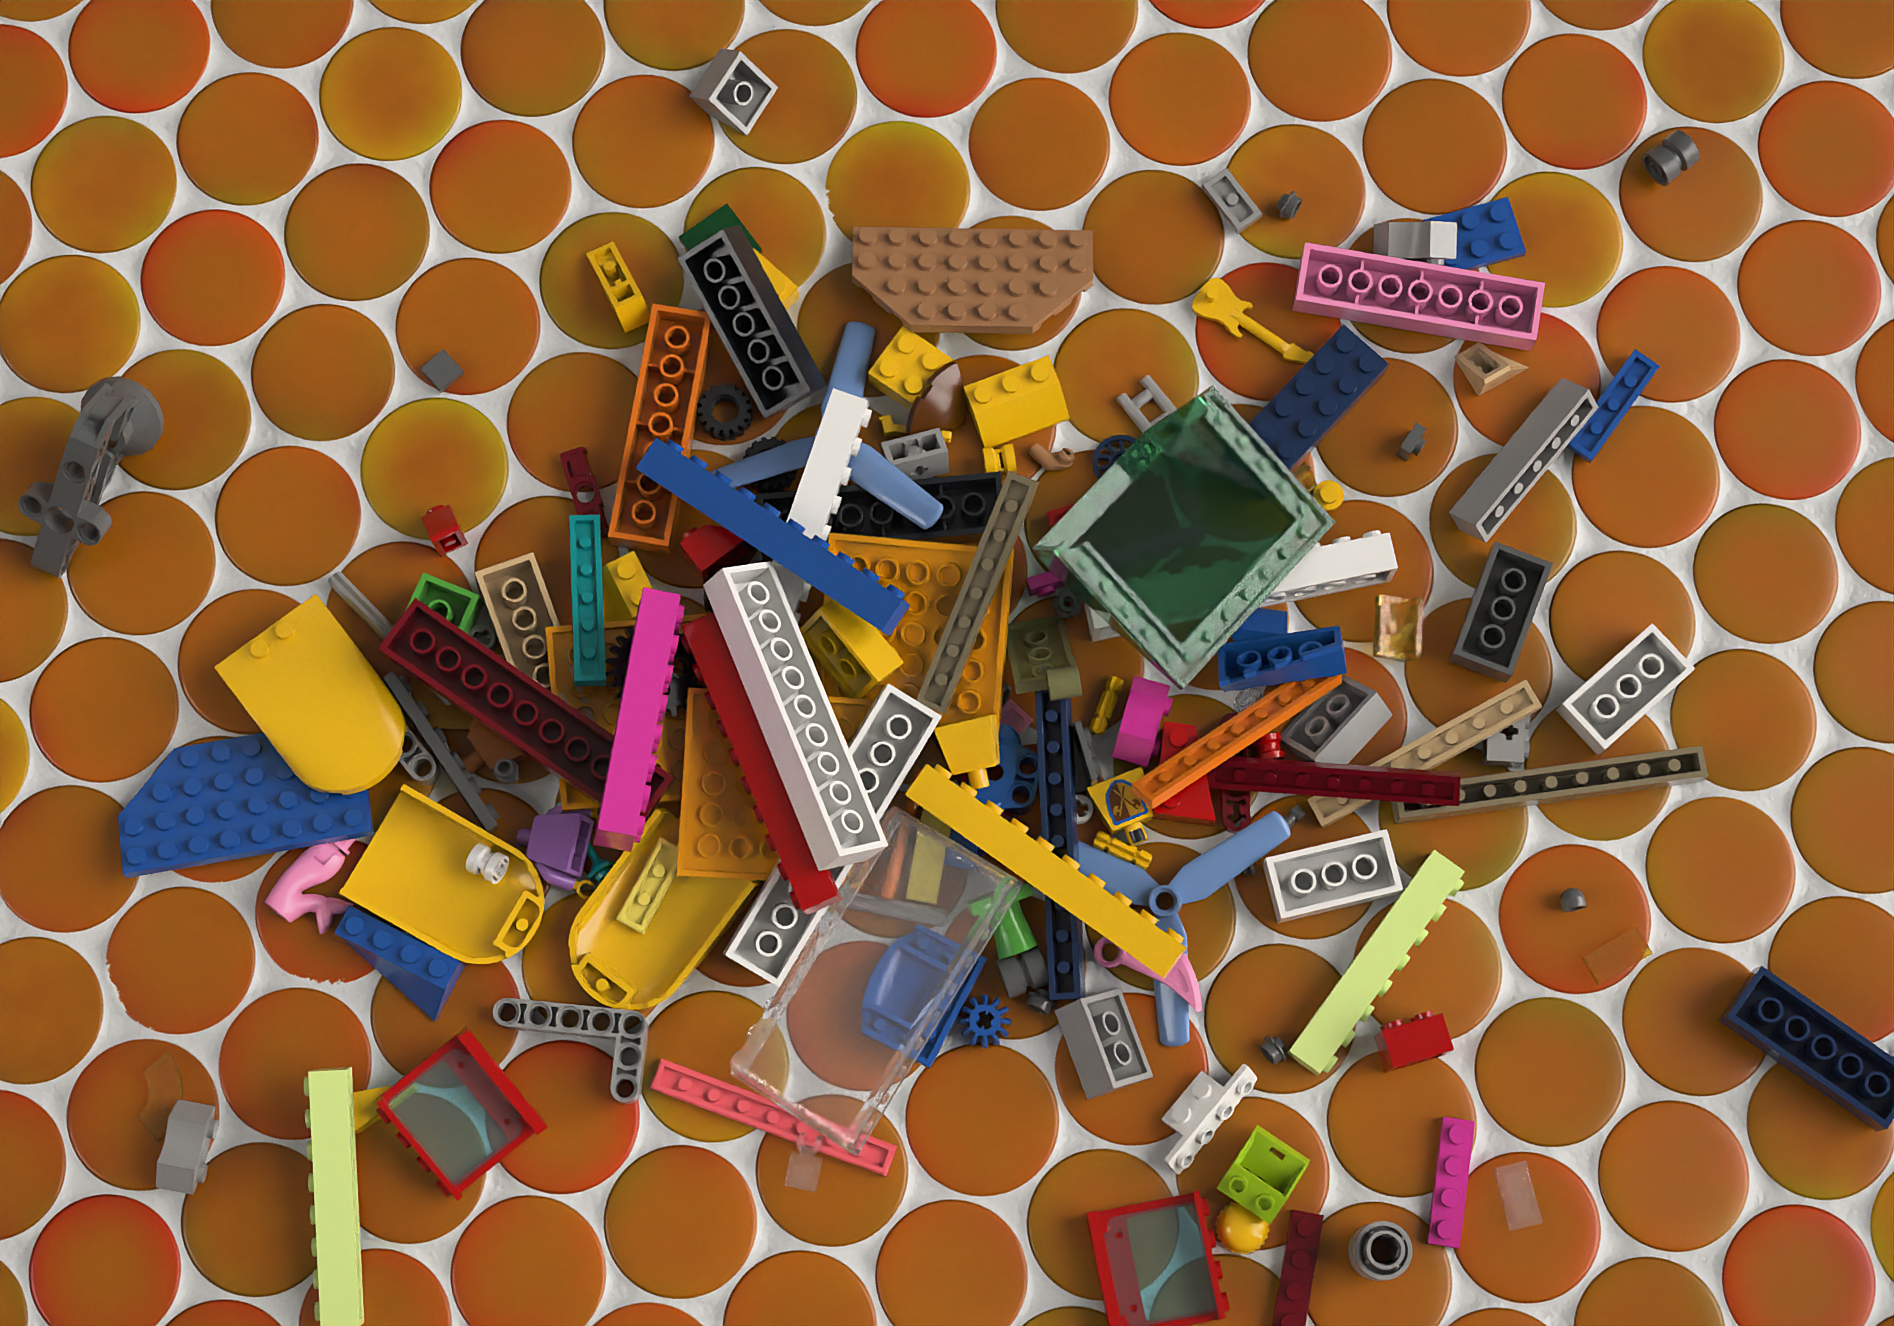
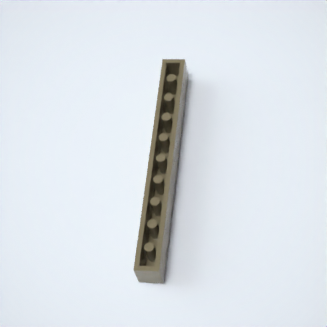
(1565, 783)

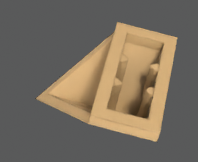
(1486, 368)

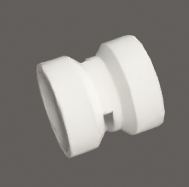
(489, 864)

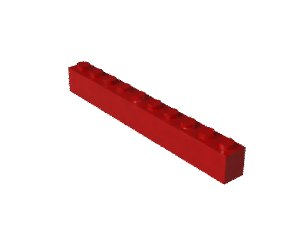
(750, 750)

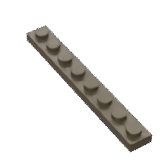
(977, 592)

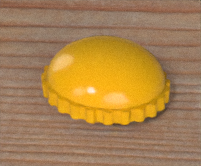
(1241, 1229)

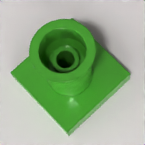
(1013, 931)

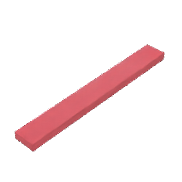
(761, 1114)

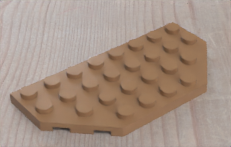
(972, 276)

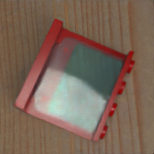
(459, 1113)
(1158, 1263)

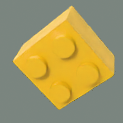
(906, 367)

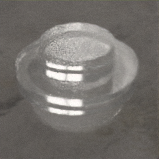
(1246, 698)

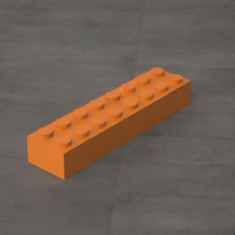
(662, 409)

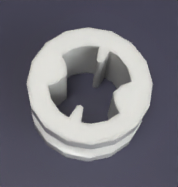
(1084, 801)

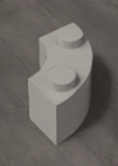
(1417, 240)
(186, 1147)

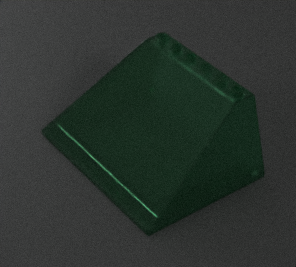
(1185, 535)

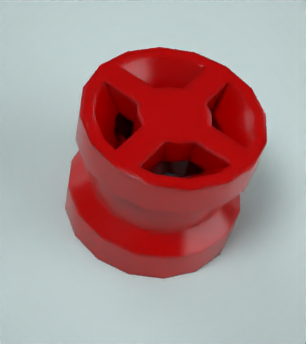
(1269, 747)

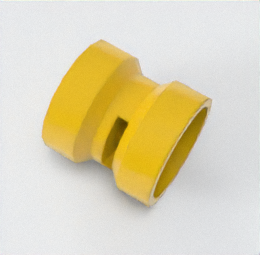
(992, 460)

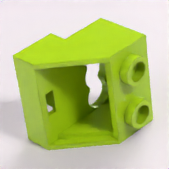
(1265, 1163)

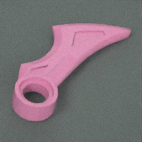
(1180, 979)

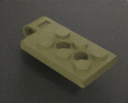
(1055, 668)

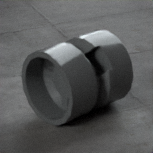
(1675, 155)
(1023, 972)

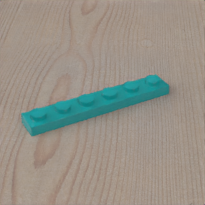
(587, 600)

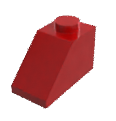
(444, 529)

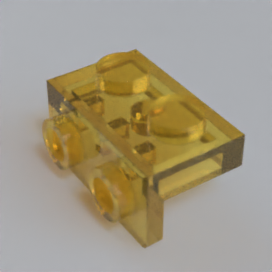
(1398, 628)

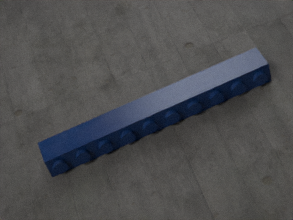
(1060, 829)

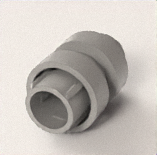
(1399, 1251)

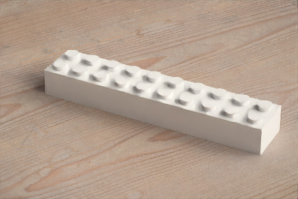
(1322, 571)
(795, 715)
(883, 755)

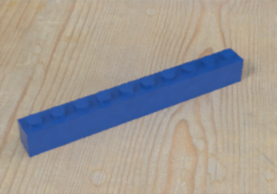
(773, 536)

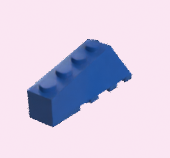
(1281, 659)
(407, 963)

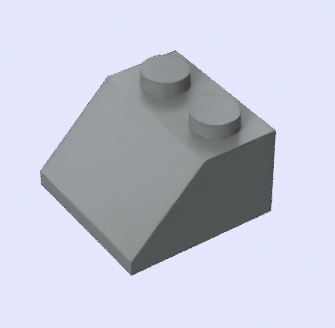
(733, 90)

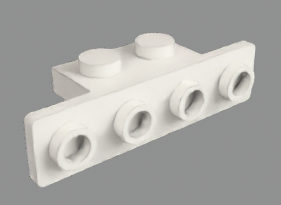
(1202, 1111)

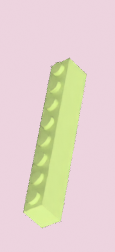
(1375, 964)
(335, 1197)

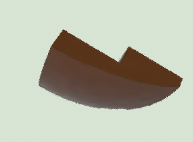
(941, 402)

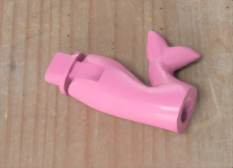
(308, 870)

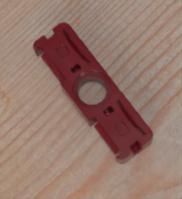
(579, 476)

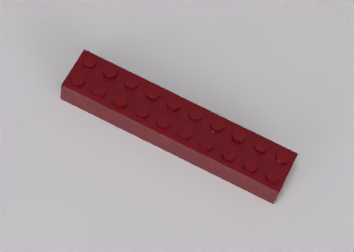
(507, 702)

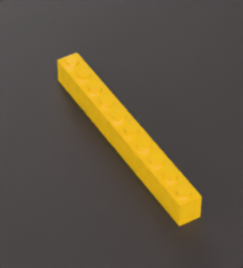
(1046, 871)

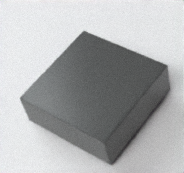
(442, 370)

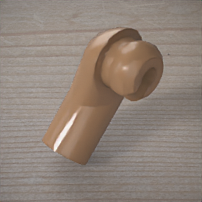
(1052, 461)

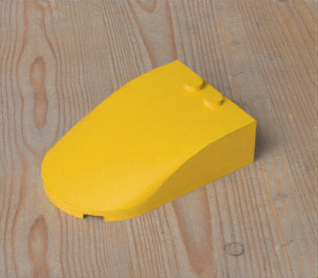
(318, 701)
(421, 884)
(645, 969)

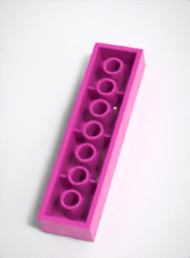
(636, 724)

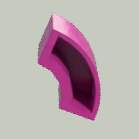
(1141, 721)

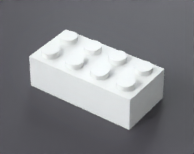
(1625, 689)
(1332, 876)

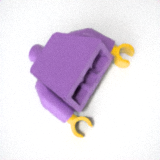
(560, 846)

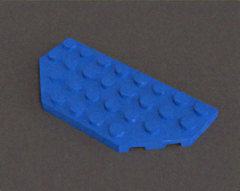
(229, 805)

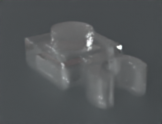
(804, 1168)

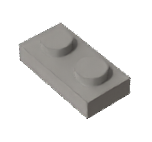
(1231, 200)

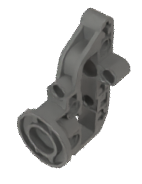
(114, 422)

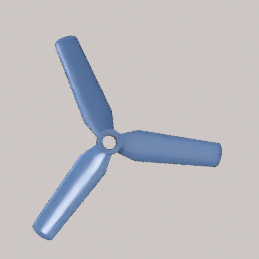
(869, 467)
(1192, 883)

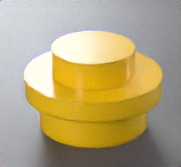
(1328, 495)

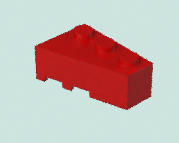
(1193, 802)

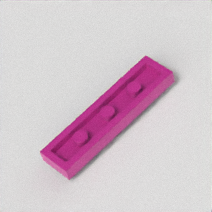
(1450, 1182)

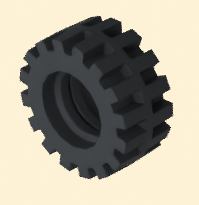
(719, 394)
(775, 483)

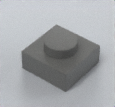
(1413, 442)

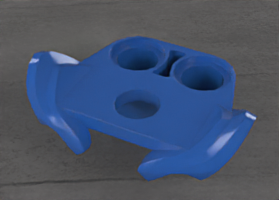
(1013, 781)

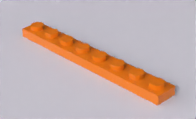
(1230, 738)

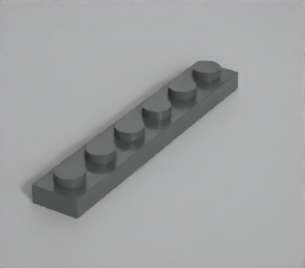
(435, 742)

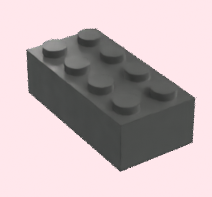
(1500, 612)

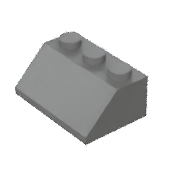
(1337, 724)
(1103, 1043)

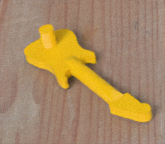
(1219, 304)

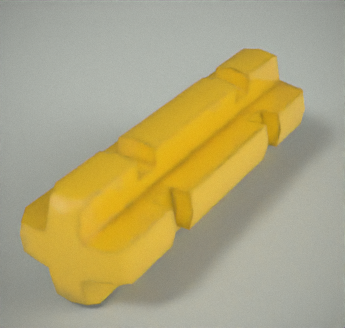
(1106, 705)
(1122, 850)

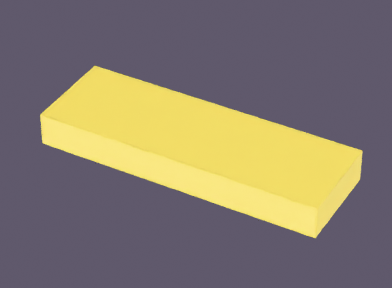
(650, 887)

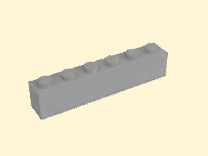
(1523, 459)

